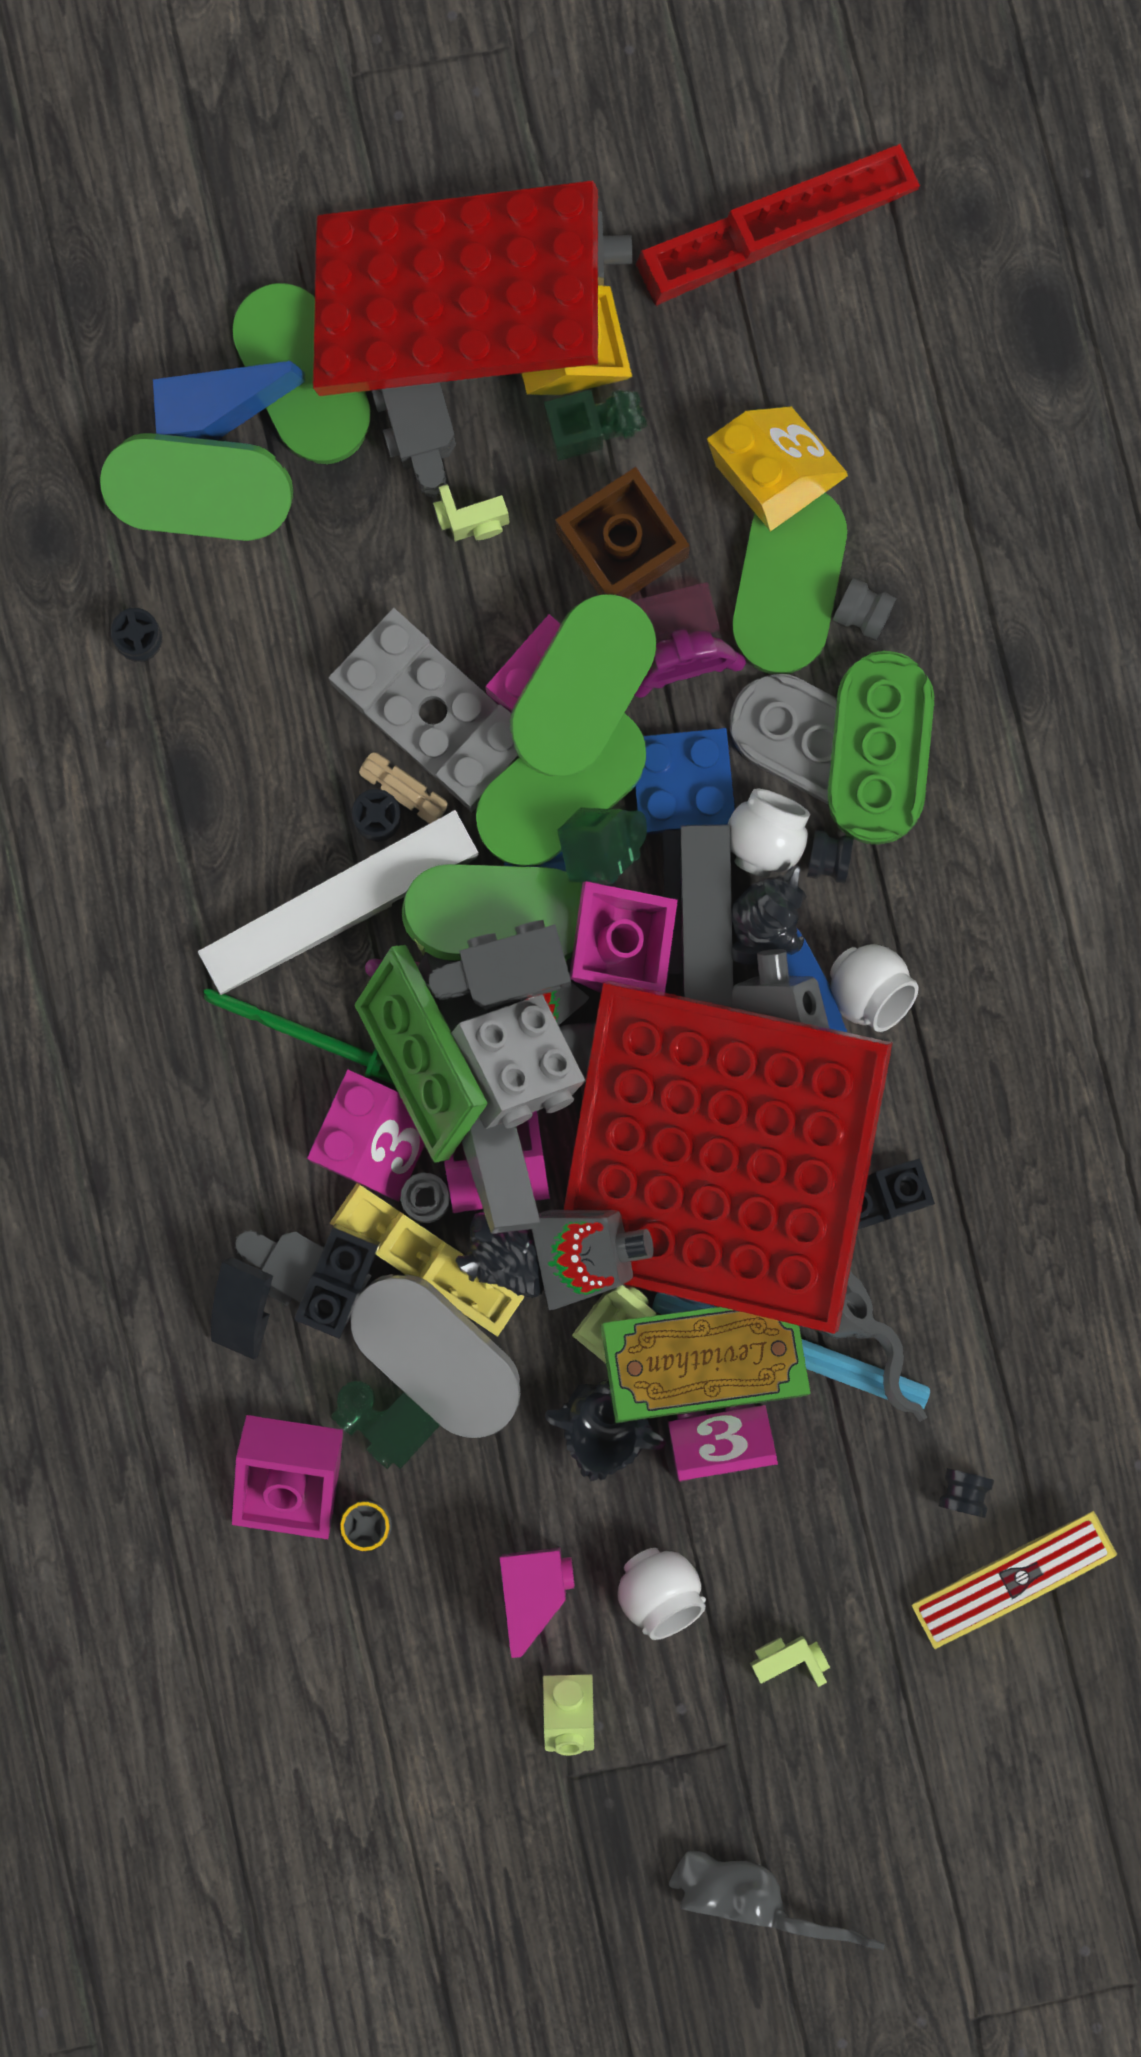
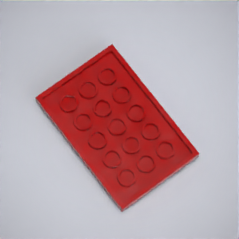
(456, 289)

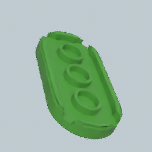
(279, 327)
(196, 487)
(790, 588)
(582, 685)
(880, 748)
(525, 808)
(467, 901)

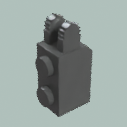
(418, 431)
(505, 968)
(289, 1260)

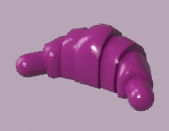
(688, 656)

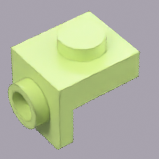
(480, 519)
(613, 1305)
(778, 1657)
(568, 1714)

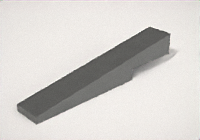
(706, 913)
(493, 1152)

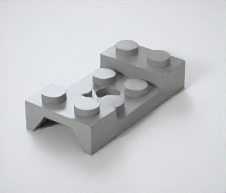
(391, 680)

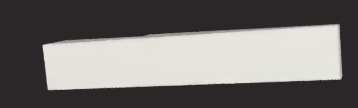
(335, 904)

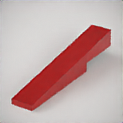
(775, 223)

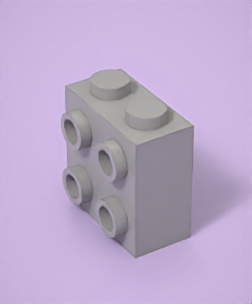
(519, 1062)

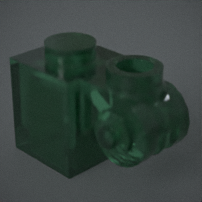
(581, 426)
(601, 843)
(393, 1433)

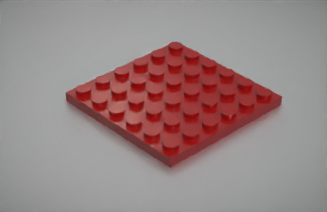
(732, 1147)

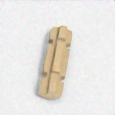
(403, 787)

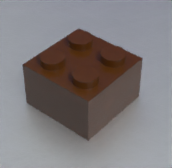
(622, 536)

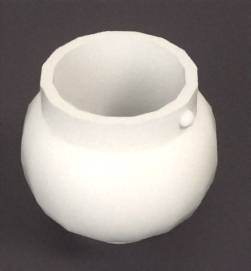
(768, 833)
(872, 986)
(660, 1593)

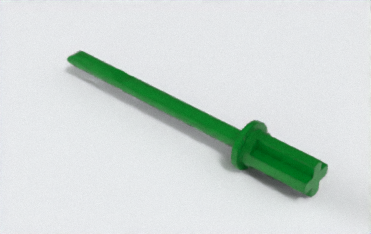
(373, 1061)

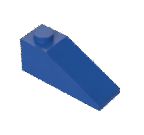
(221, 400)

